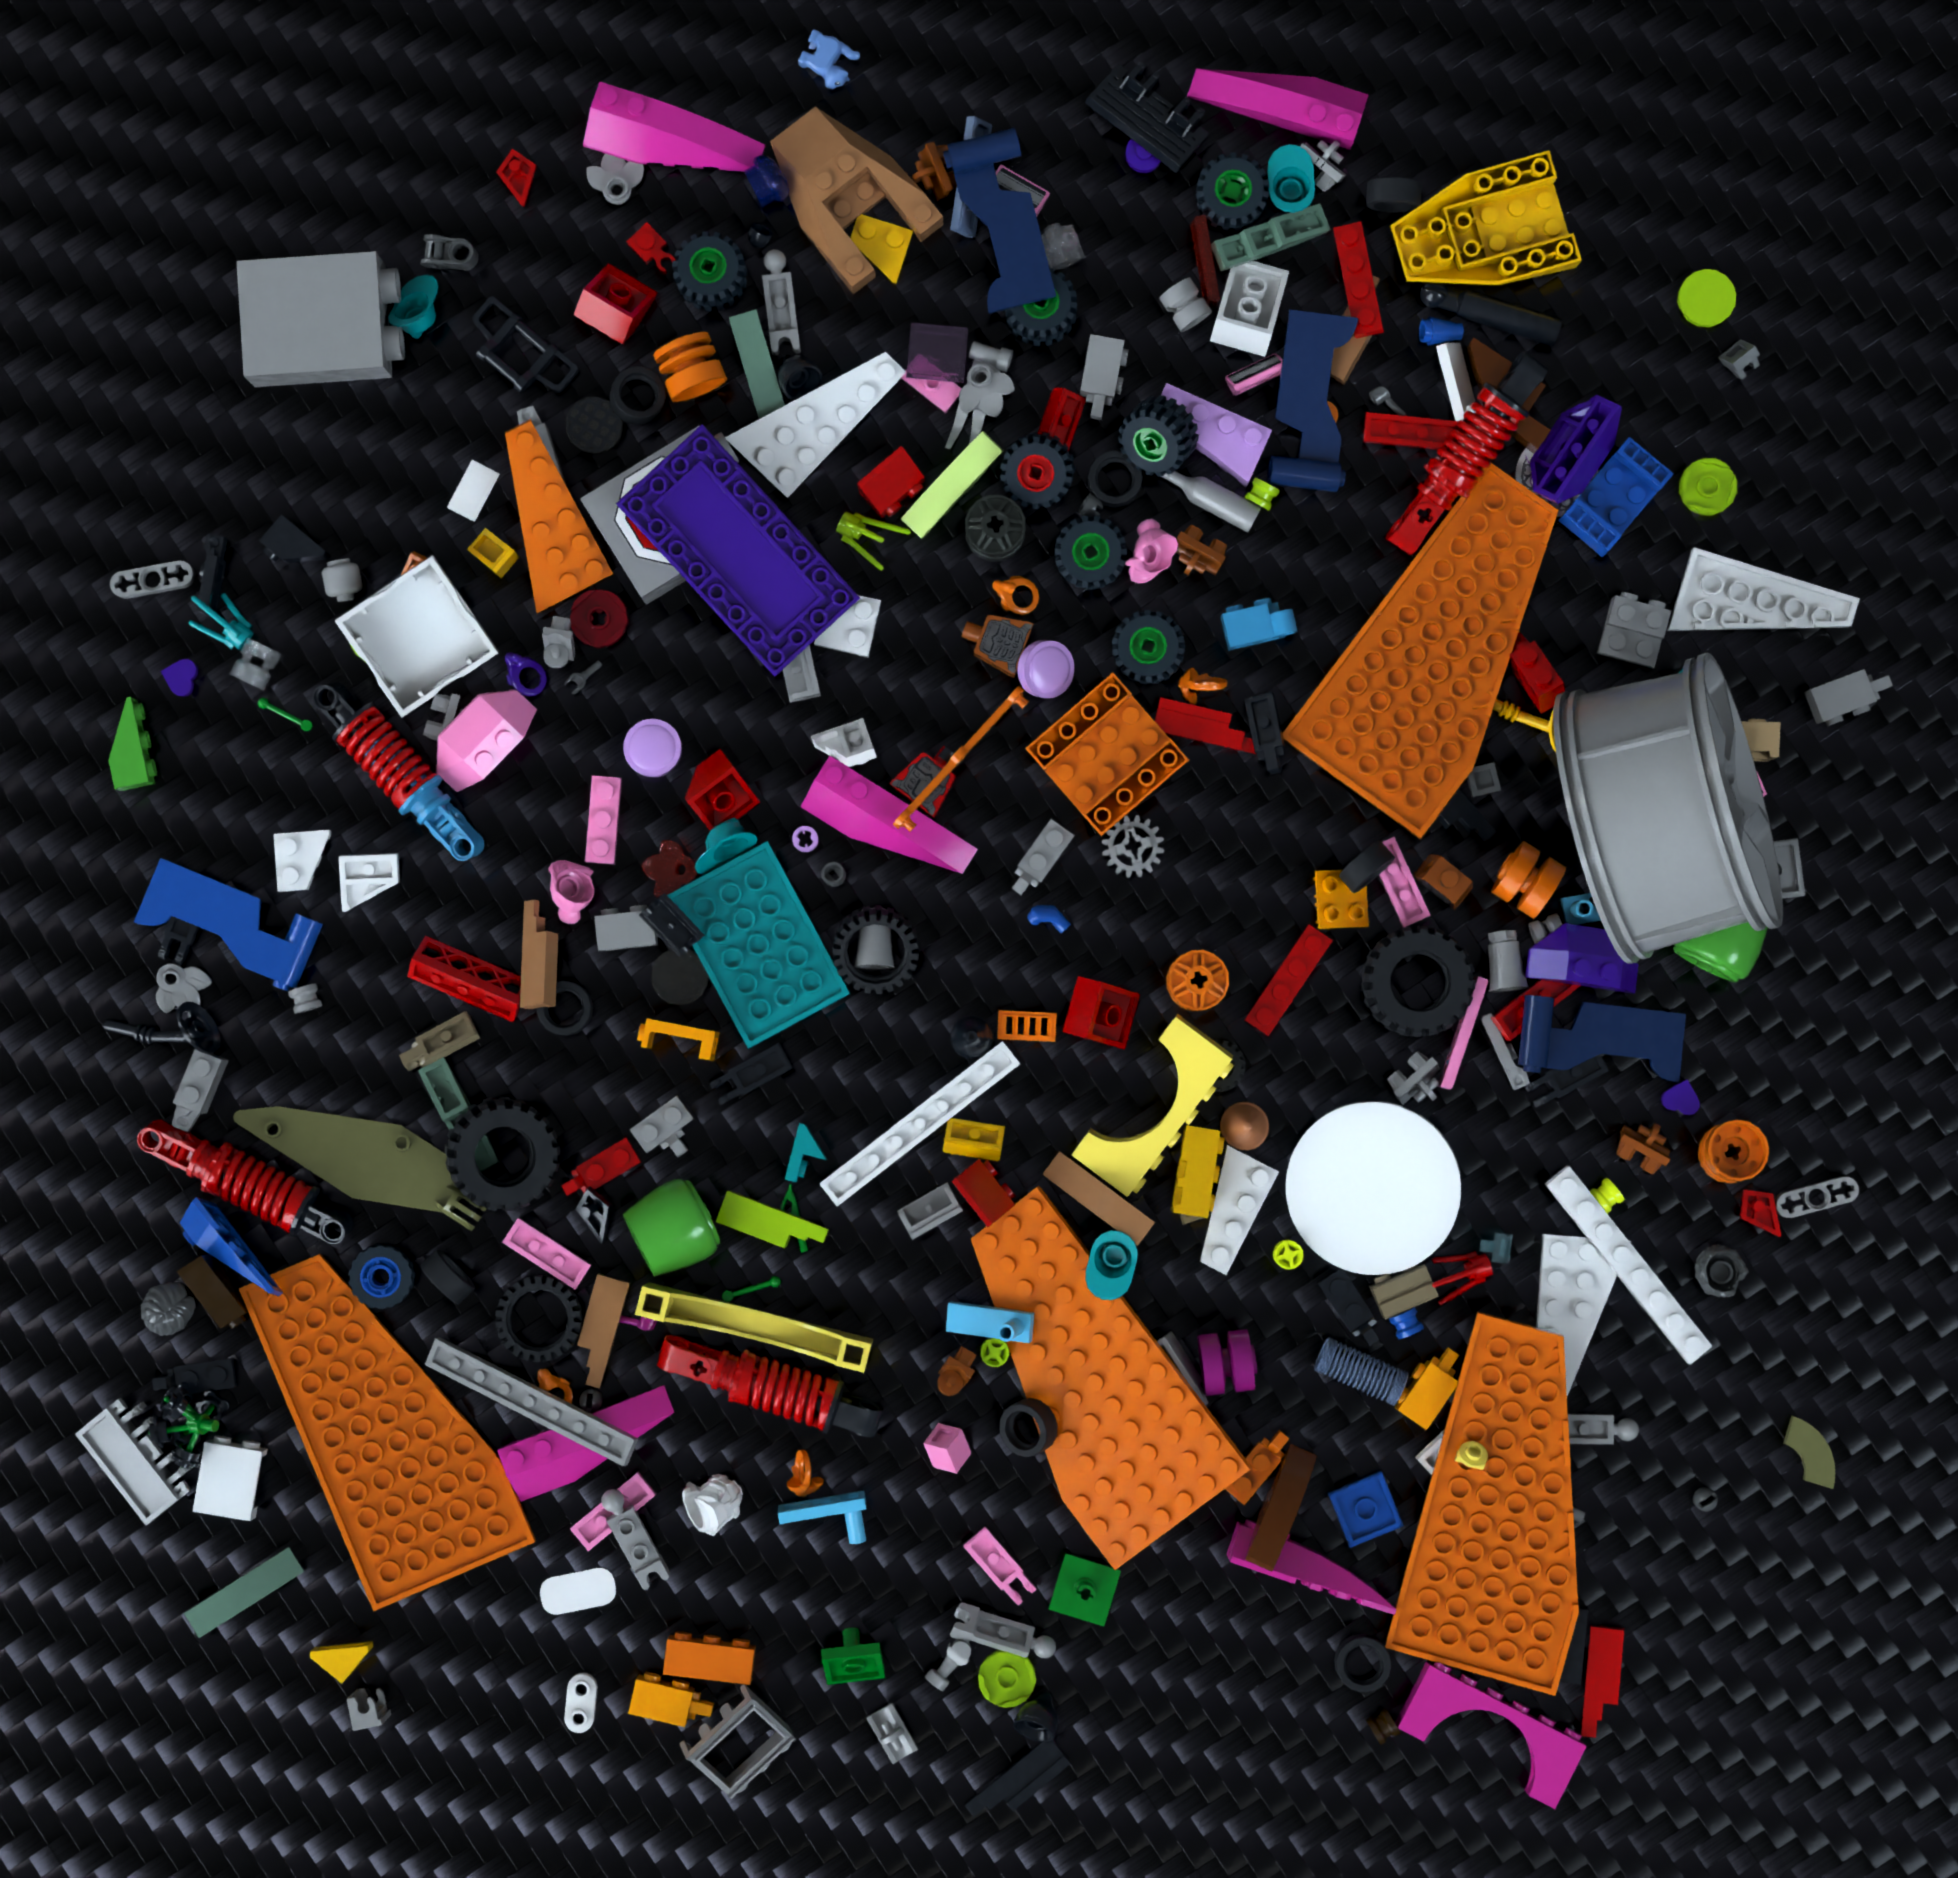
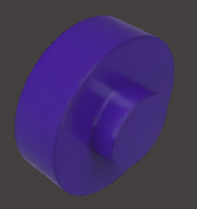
(1140, 159)

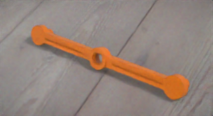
(904, 818)

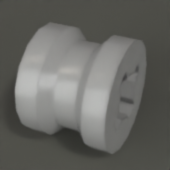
(305, 998)

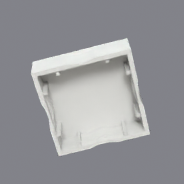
(417, 635)

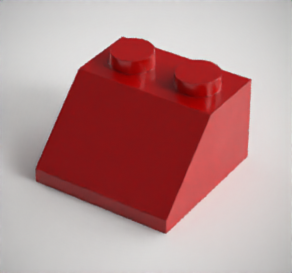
(614, 303)
(891, 483)
(1101, 1012)
(984, 1191)

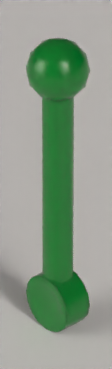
(306, 725)
(729, 1295)

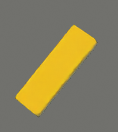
(973, 1139)

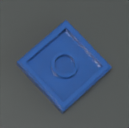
(1365, 1509)

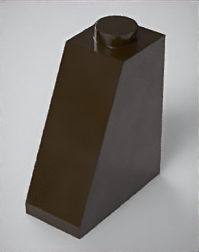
(215, 1290)

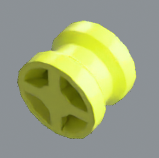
(1607, 1195)
(1289, 1259)

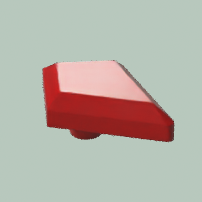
(517, 175)
(1760, 1210)

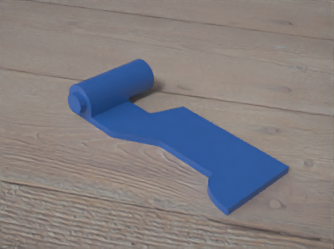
(233, 917)

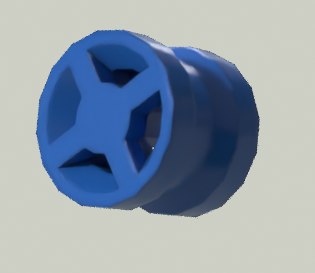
(1406, 1323)

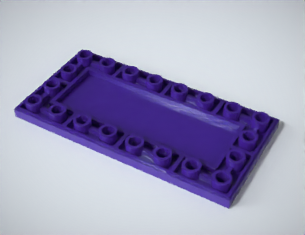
(737, 550)

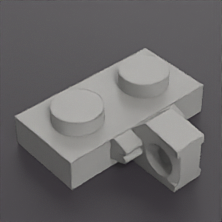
(664, 1127)

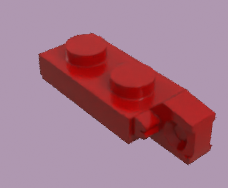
(603, 1167)

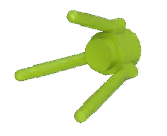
(853, 526)

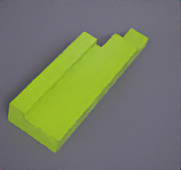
(766, 1221)

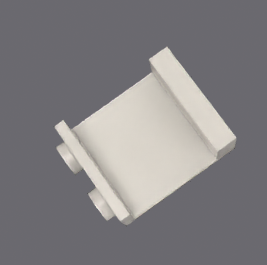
(229, 1478)

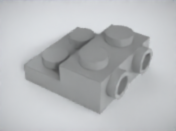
(1634, 630)

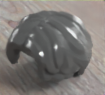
(1719, 1270)
(167, 1308)

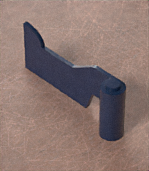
(1009, 217)
(1304, 404)
(1601, 1031)

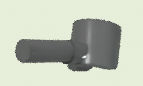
(1381, 395)
(580, 678)

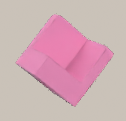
(947, 1448)

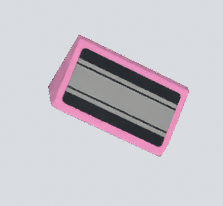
(1012, 181)
(1254, 374)

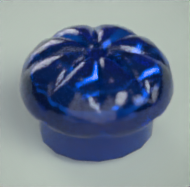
(767, 180)

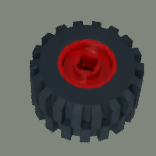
(1037, 470)

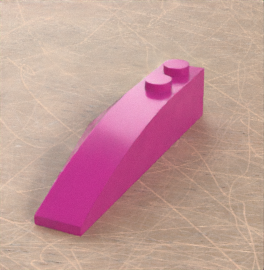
(1287, 101)
(657, 132)
(868, 814)
(553, 1460)
(1310, 1567)

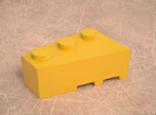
(1197, 1171)

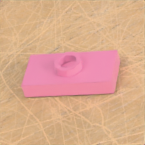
(940, 393)

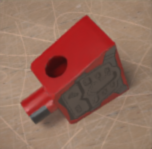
(919, 774)

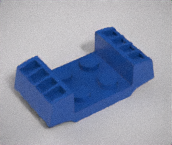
(1615, 496)

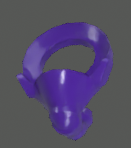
(515, 664)

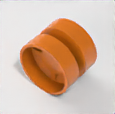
(1534, 883)

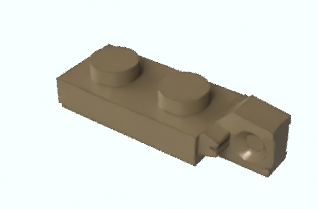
(440, 1041)

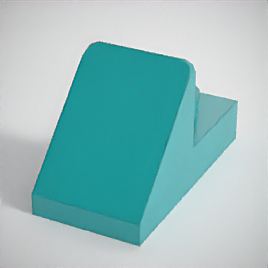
(803, 1145)

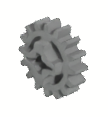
(1119, 849)

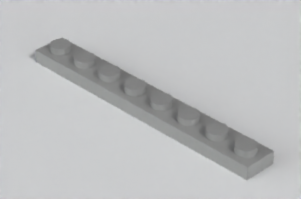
(531, 1401)

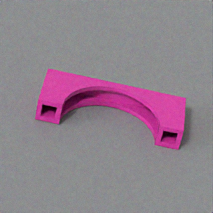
(1442, 1694)

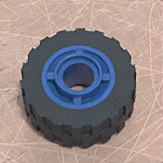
(369, 1289)

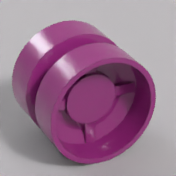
(1235, 1361)

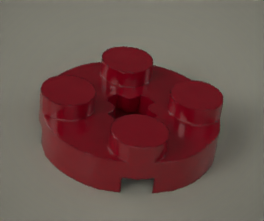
(582, 618)

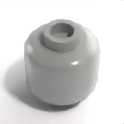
(342, 579)

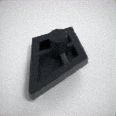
(595, 1212)

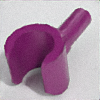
(643, 1323)

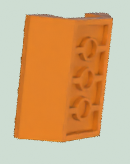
(1107, 754)

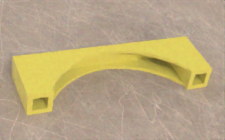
(690, 1309)

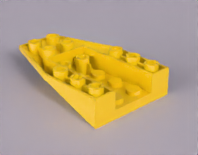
(1489, 228)

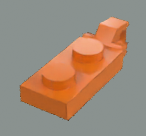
(1264, 1459)

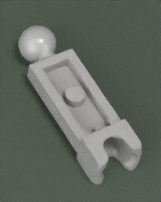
(780, 303)
(1600, 1429)
(633, 1538)
(999, 1633)

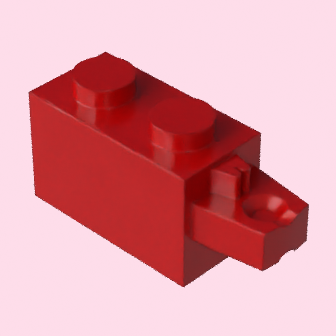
(1535, 673)

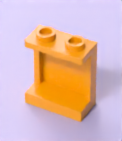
(708, 1038)

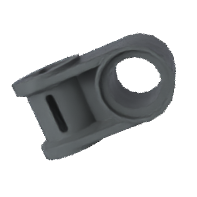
(443, 251)

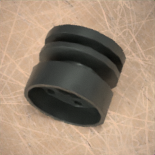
(984, 541)

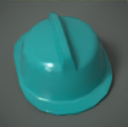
(1291, 178)
(416, 308)
(724, 844)
(1111, 1265)

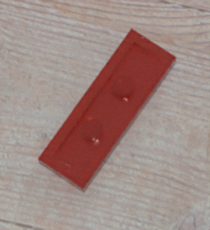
(1205, 260)

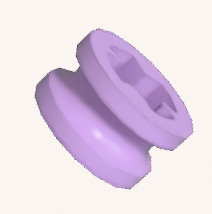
(796, 841)

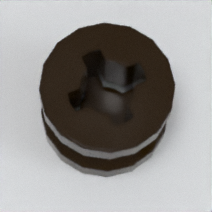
(1383, 1726)

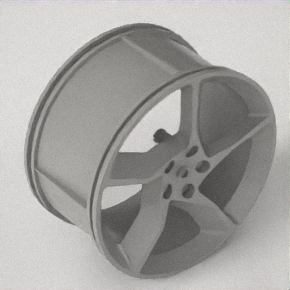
(1667, 809)

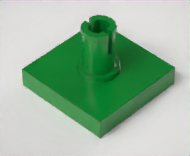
(1084, 1589)
(853, 1660)

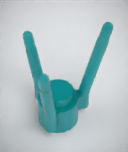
(235, 632)

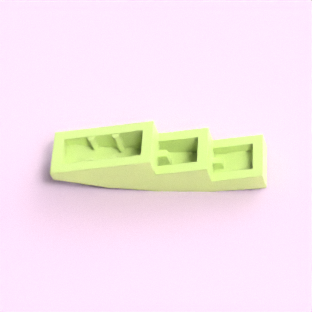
(952, 484)

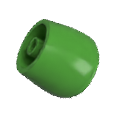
(1725, 952)
(672, 1227)

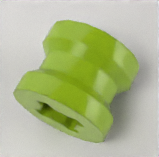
(1262, 494)
(993, 1358)

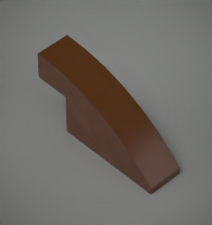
(1491, 368)
(1280, 1507)

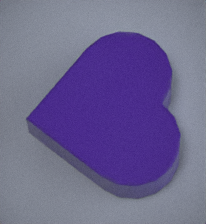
(181, 676)
(1681, 1098)

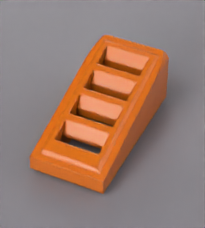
(1051, 1026)

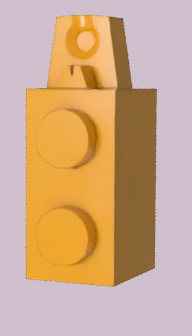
(1429, 1389)
(667, 1701)

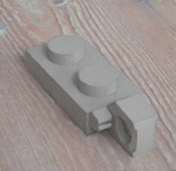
(1042, 856)
(1505, 1053)

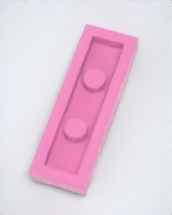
(603, 820)
(1402, 888)
(547, 1253)
(594, 1525)

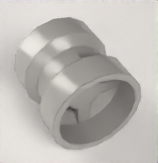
(1541, 929)

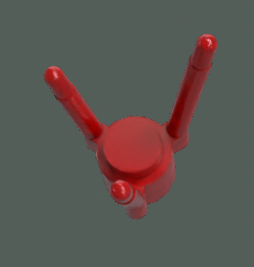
(1476, 1268)

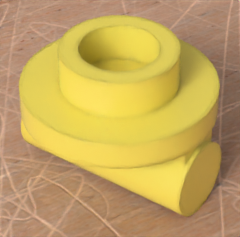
(1472, 1455)

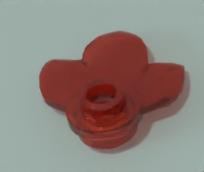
(665, 868)

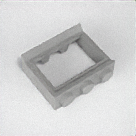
(753, 1765)

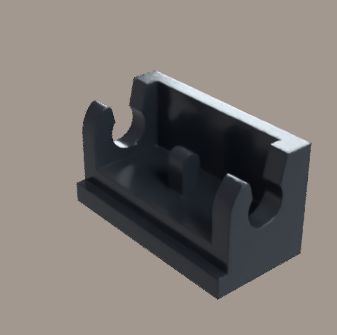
(671, 924)

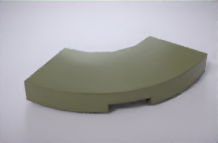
(1813, 1450)

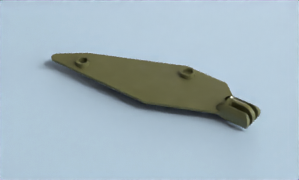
(363, 1158)

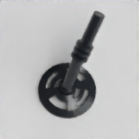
(191, 1029)

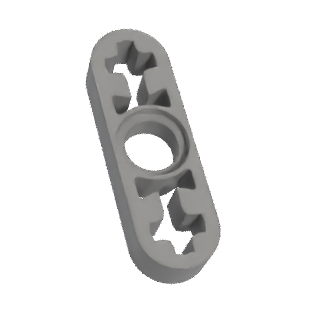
(133, 590)
(1839, 1199)

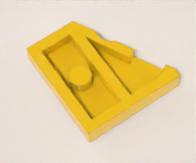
(882, 244)

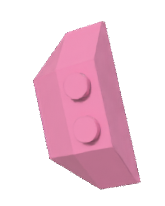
(482, 737)

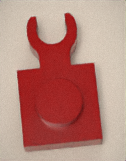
(650, 246)

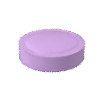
(1046, 669)
(652, 748)

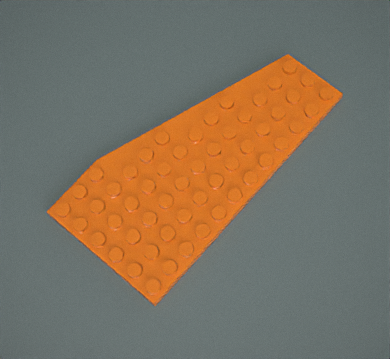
(1424, 671)
(1131, 1431)
(391, 1451)
(1496, 1545)

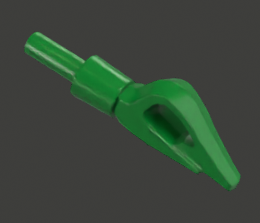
(795, 1211)

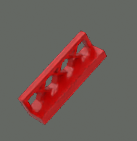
(465, 983)

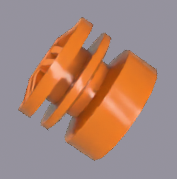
(687, 360)
(1188, 995)
(1750, 1150)

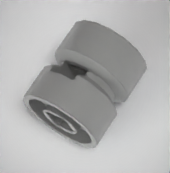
(1185, 304)

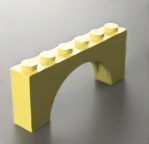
(1127, 1159)

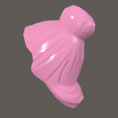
(1151, 552)
(570, 889)

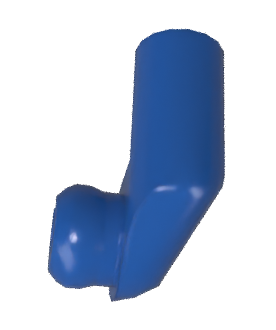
(1048, 913)

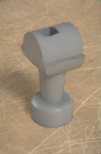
(957, 1654)

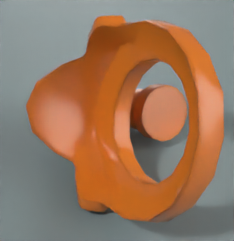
(1005, 590)
(1197, 682)
(548, 1382)
(801, 1480)

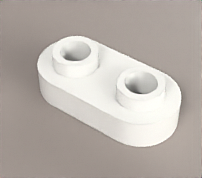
(580, 1703)

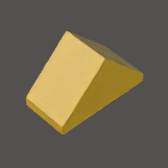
(493, 552)
(341, 1659)

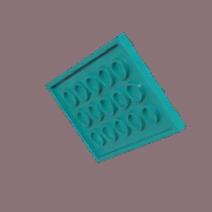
(759, 945)

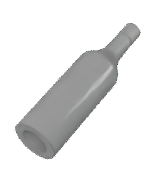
(1217, 500)

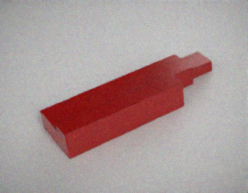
(1602, 1674)

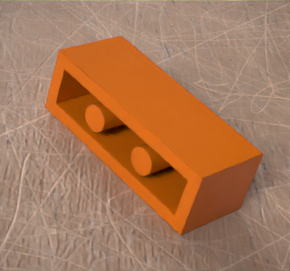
(709, 1658)

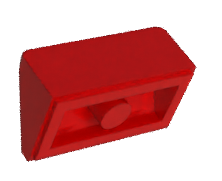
(1062, 415)

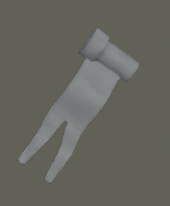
(999, 361)

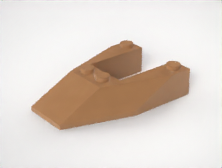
(837, 179)

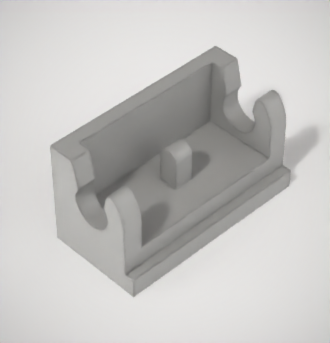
(801, 677)
(929, 1210)
(365, 1712)

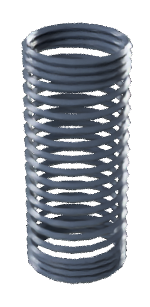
(1382, 1387)

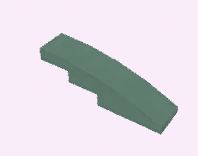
(1270, 237)
(757, 362)
(452, 1102)
(243, 1592)

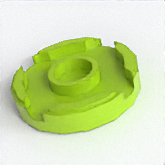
(1706, 298)
(1708, 486)
(1006, 1678)

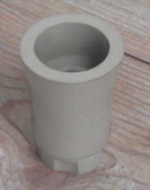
(874, 948)
(1505, 962)

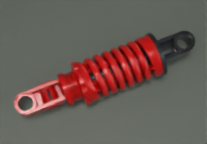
(1458, 467)
(247, 1185)
(756, 1384)

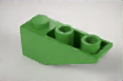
(129, 755)

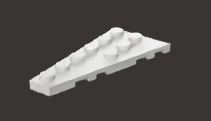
(804, 432)
(1740, 596)
(1572, 1294)

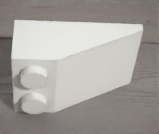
(1249, 307)

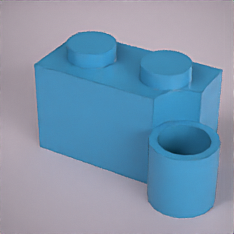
(1256, 624)

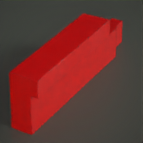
(1200, 725)

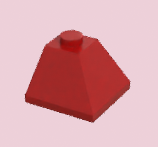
(719, 791)

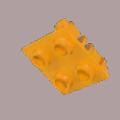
(1337, 903)

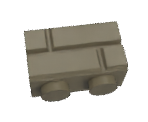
(1403, 1290)

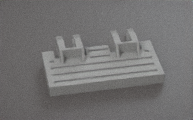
(132, 1462)

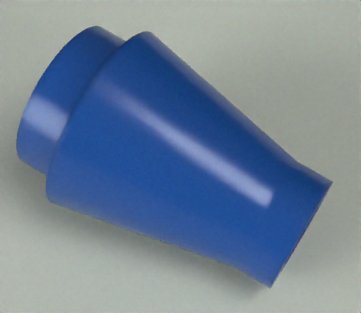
(1438, 331)

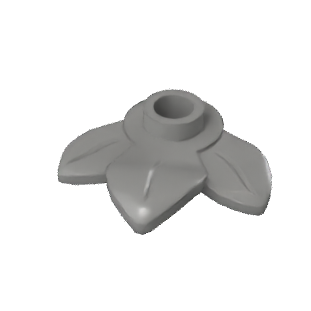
(615, 173)
(985, 394)
(183, 989)

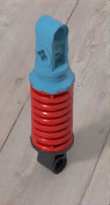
(396, 769)

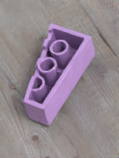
(1223, 435)

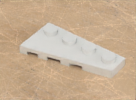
(1237, 1201)

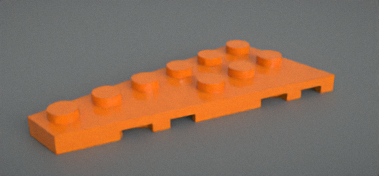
(555, 535)

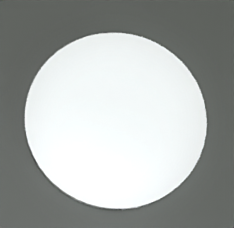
(1373, 1188)

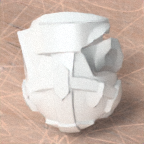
(712, 1503)

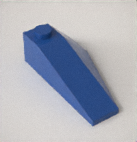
(213, 1232)

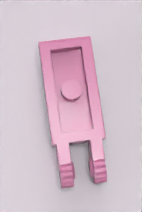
(997, 1563)

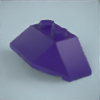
(1575, 449)
(1581, 958)

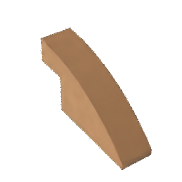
(1098, 1198)

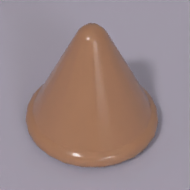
(1244, 1126)

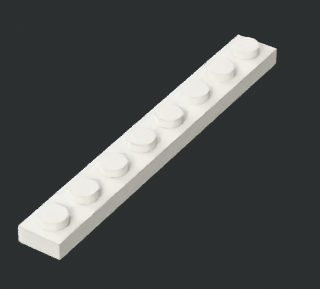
(919, 1123)
(1628, 1265)

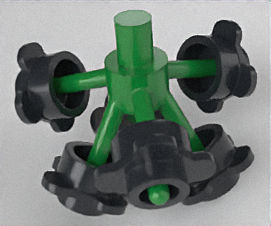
(177, 1403)

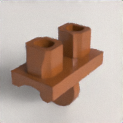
(932, 171)
(1196, 554)
(1645, 1142)
(956, 1372)

